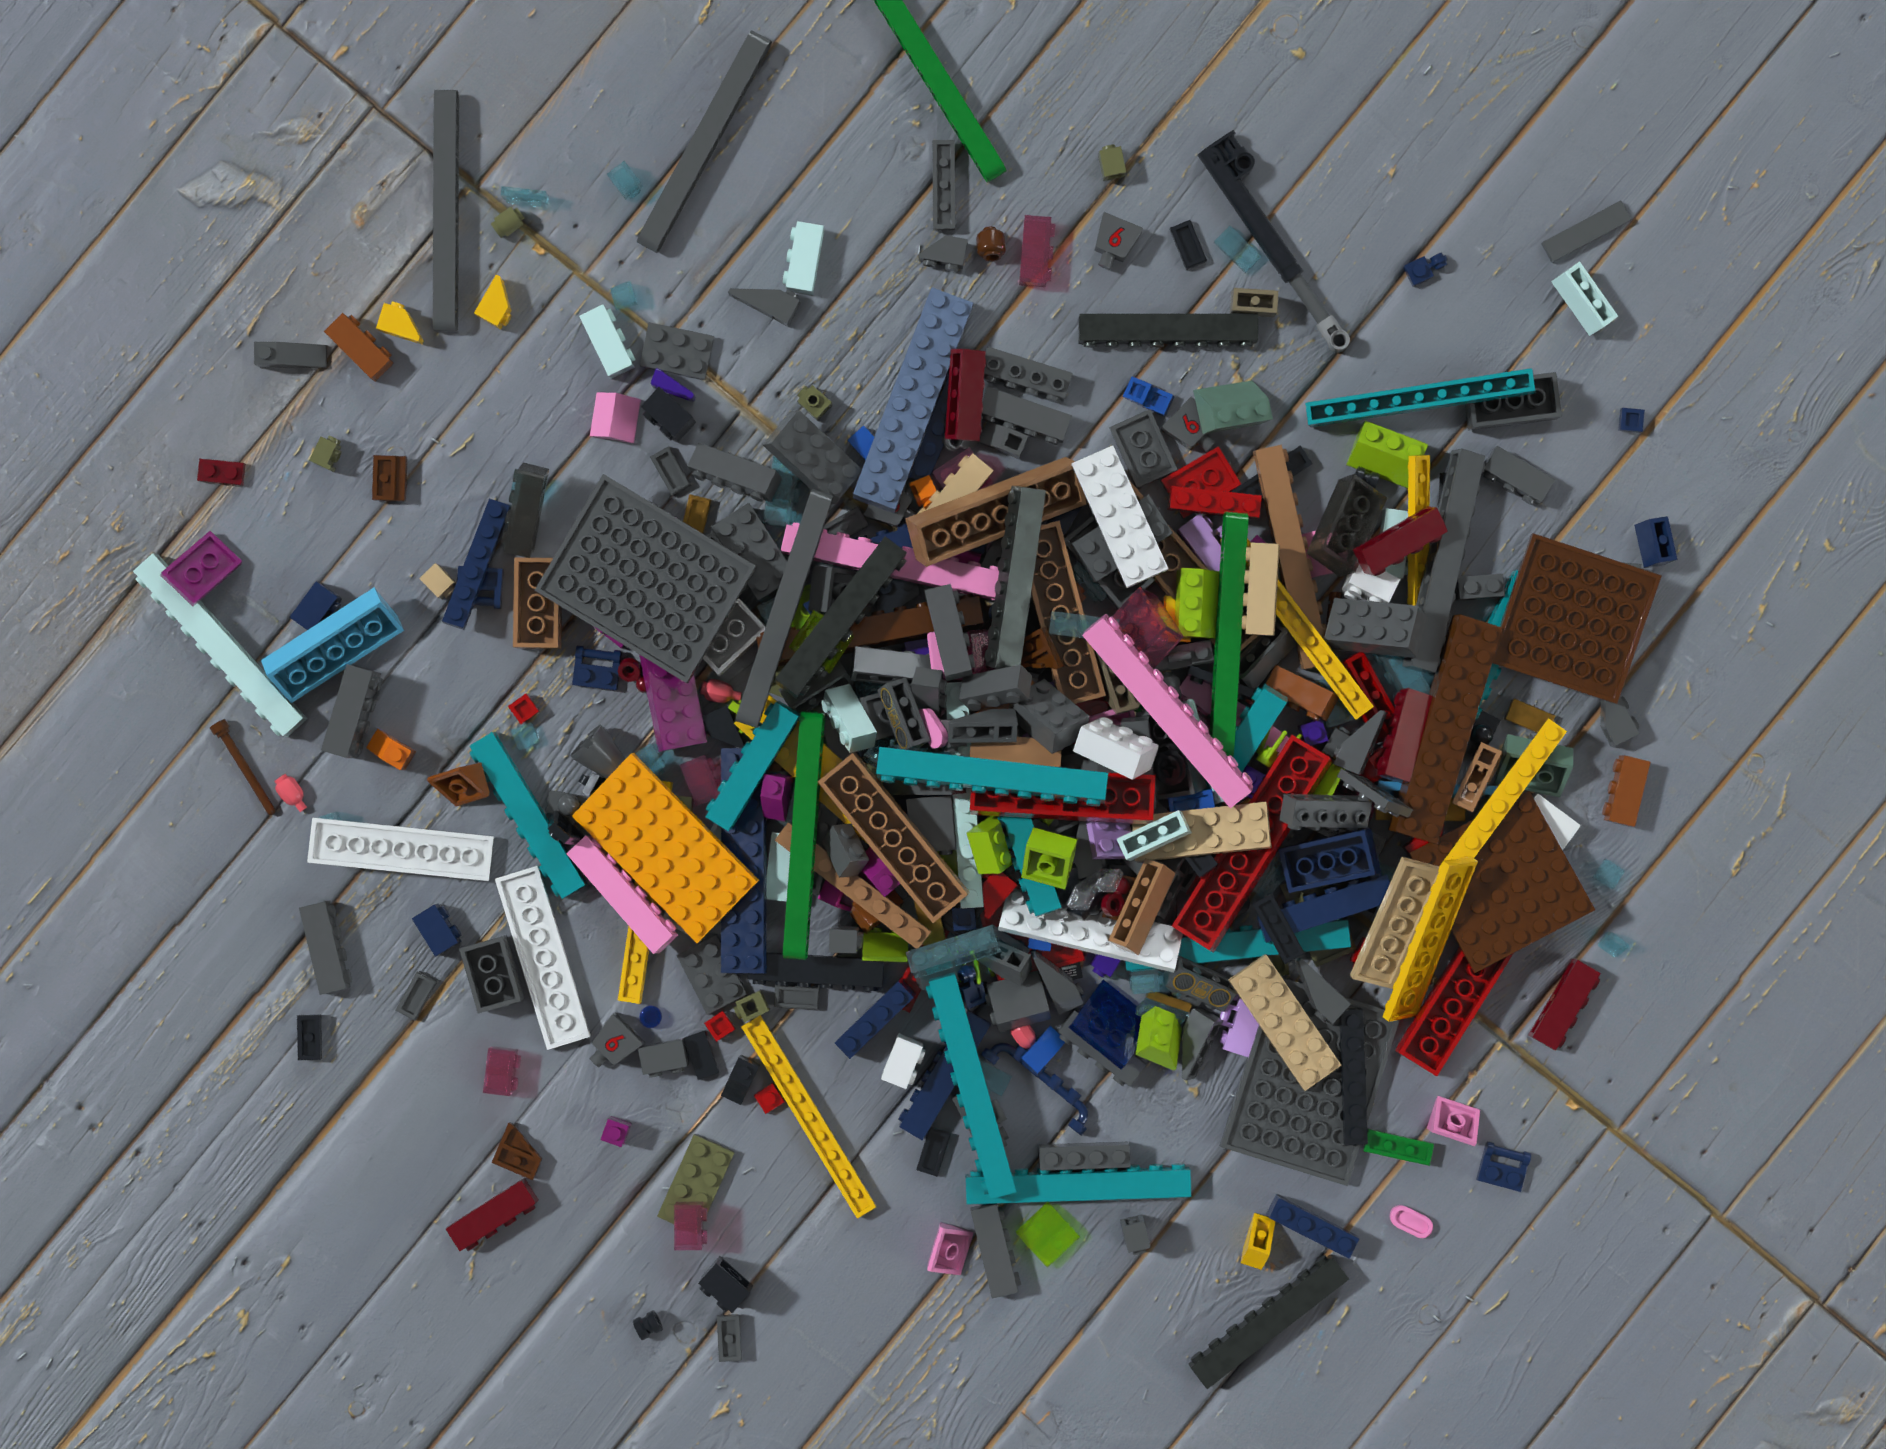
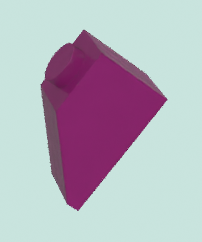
(776, 795)
(879, 873)

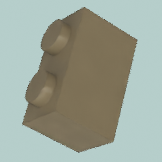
(1254, 302)

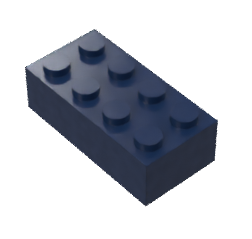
(1329, 860)

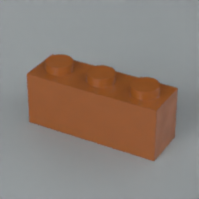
(360, 346)
(1303, 694)
(1626, 790)

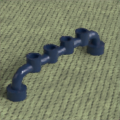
(1053, 1082)

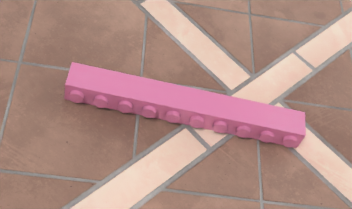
(853, 553)
(1168, 710)

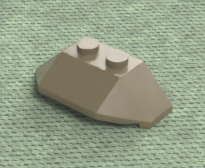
(1117, 694)

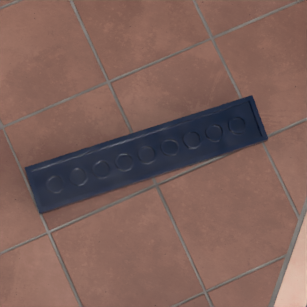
(745, 924)

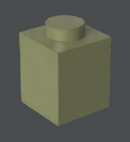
(1111, 162)

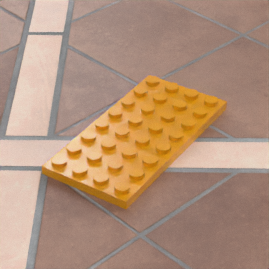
(665, 847)

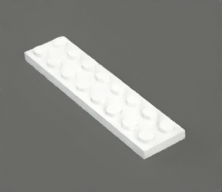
(400, 849)
(1091, 935)
(542, 957)

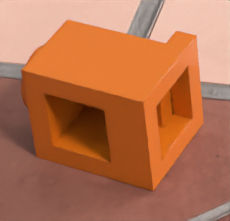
(923, 490)

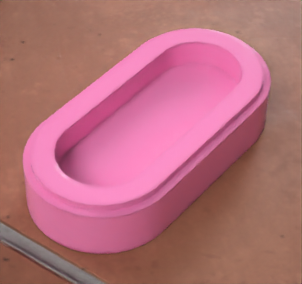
(935, 729)
(1411, 1221)

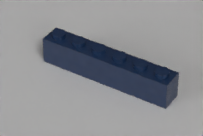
(1334, 904)
(937, 1086)

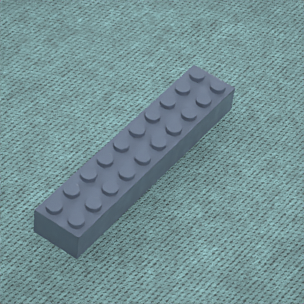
(912, 400)

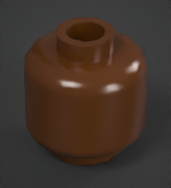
(991, 244)

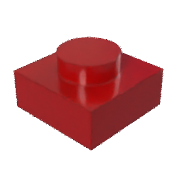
(523, 708)
(719, 1025)
(769, 1098)

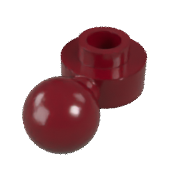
(632, 675)
(1115, 899)

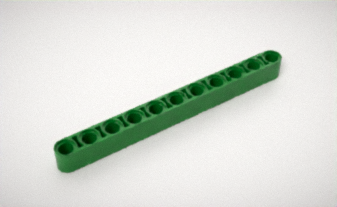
(942, 88)
(1228, 629)
(803, 835)

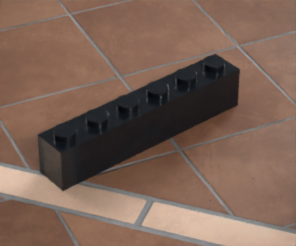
(821, 970)

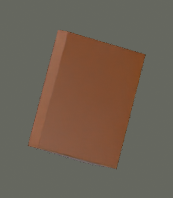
(461, 784)

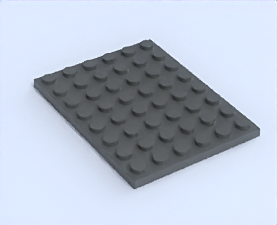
(645, 578)
(1299, 1127)

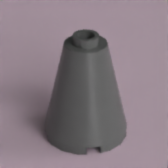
(598, 752)

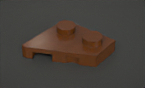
(1040, 651)
(517, 1153)

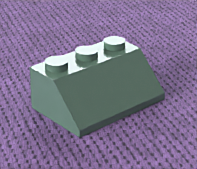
(1231, 406)
(1552, 774)

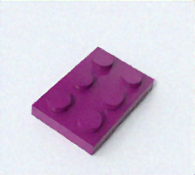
(201, 568)

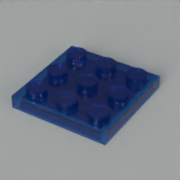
(1109, 1024)

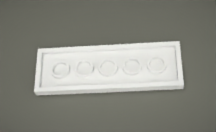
(1119, 516)

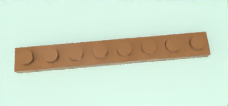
(865, 895)

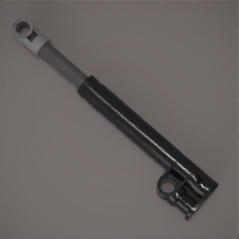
(1222, 163)

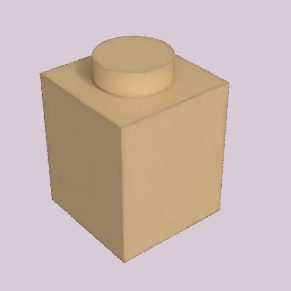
(439, 581)

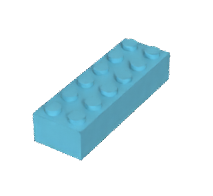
(332, 645)

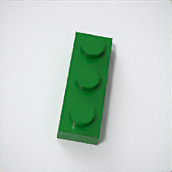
(1399, 1147)

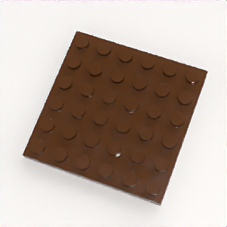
(1575, 618)
(1517, 889)

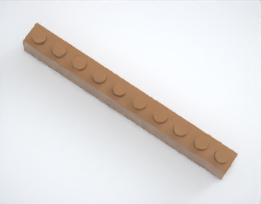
(1286, 531)

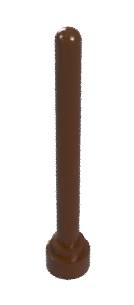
(222, 731)

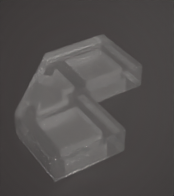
(1103, 881)

